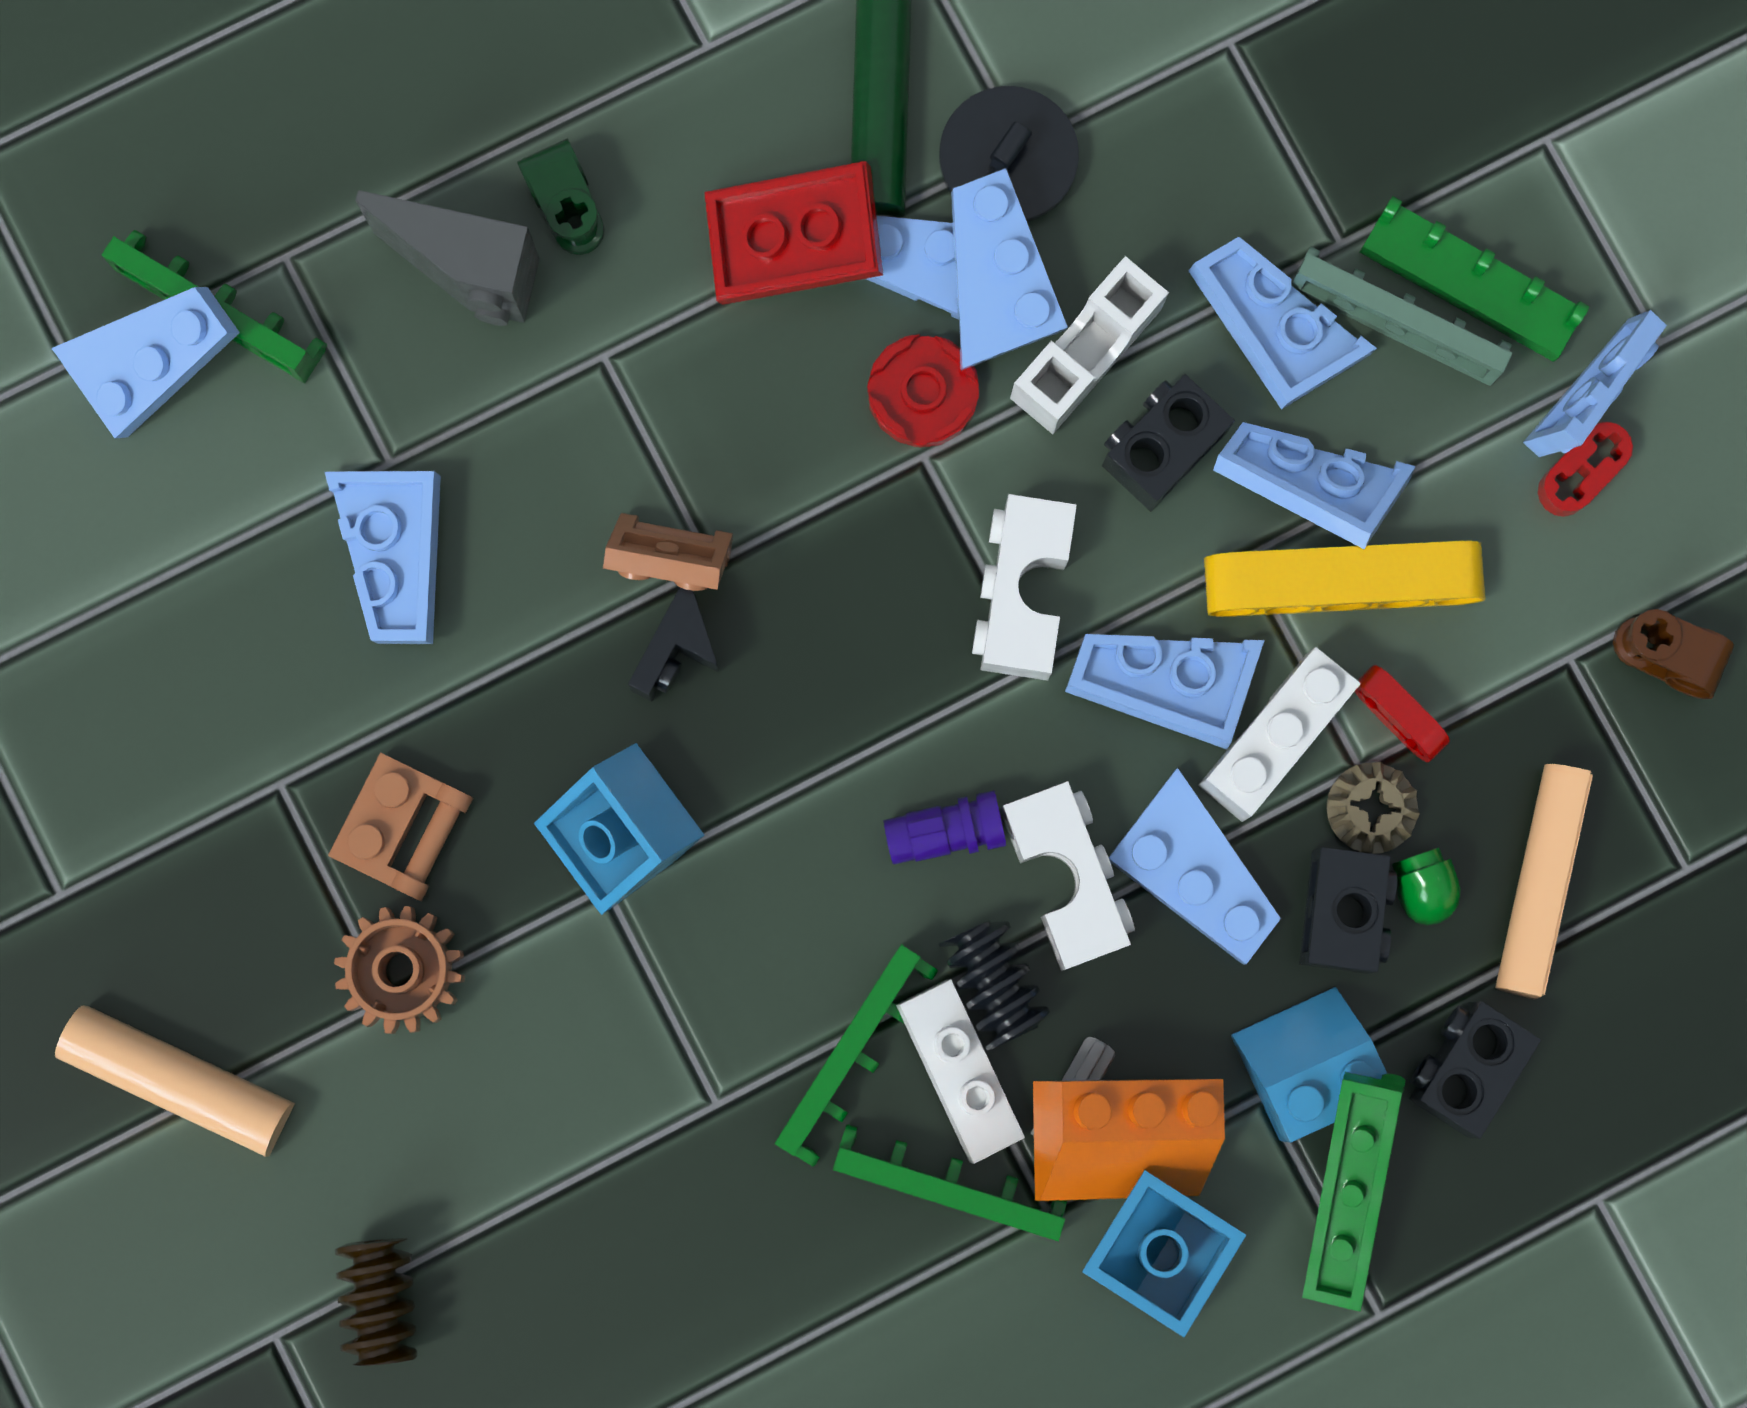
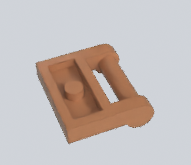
(667, 553)
(383, 819)

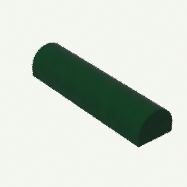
(882, 98)

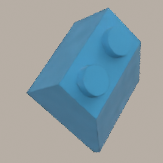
(618, 827)
(1301, 1061)
(1164, 1253)

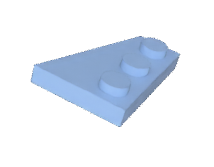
(919, 261)
(1000, 274)
(1276, 326)
(146, 356)
(1597, 387)
(1318, 485)
(393, 548)
(1171, 683)
(1194, 870)

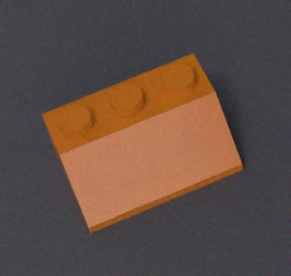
(1104, 1134)

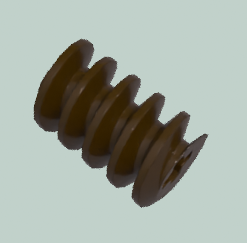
(377, 1302)

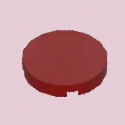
(921, 391)

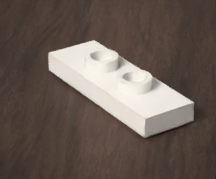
(960, 1071)

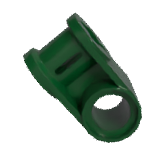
(562, 192)

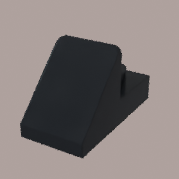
(681, 632)

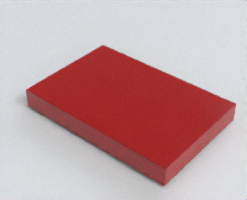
(793, 233)

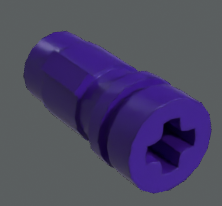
(947, 829)

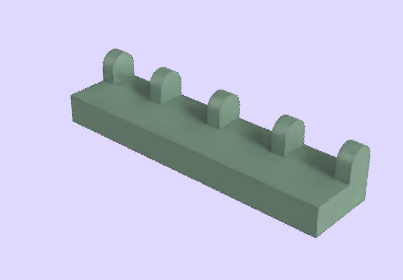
(1401, 319)

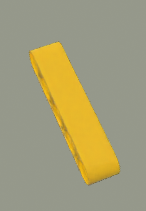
(1344, 578)

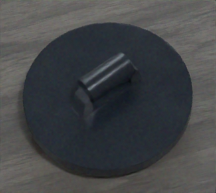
(1015, 132)

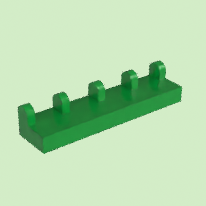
(1473, 280)
(253, 336)
(849, 1051)
(1353, 1189)
(947, 1190)

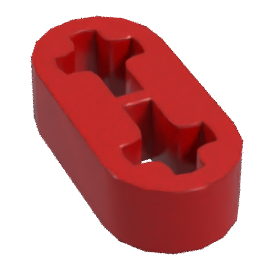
(1593, 477)
(1401, 714)

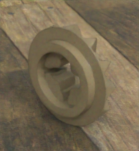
(1352, 824)

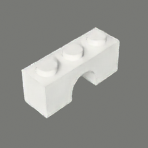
(1090, 346)
(1029, 537)
(1279, 734)
(1055, 826)

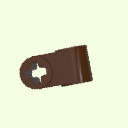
(1682, 654)

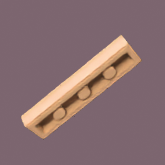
(1544, 881)
(173, 1079)

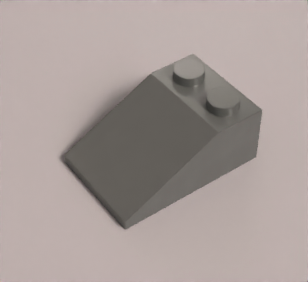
(471, 257)

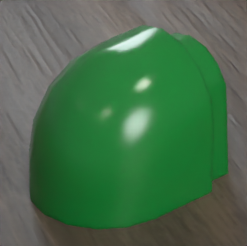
(1427, 887)

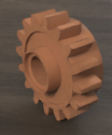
(368, 961)

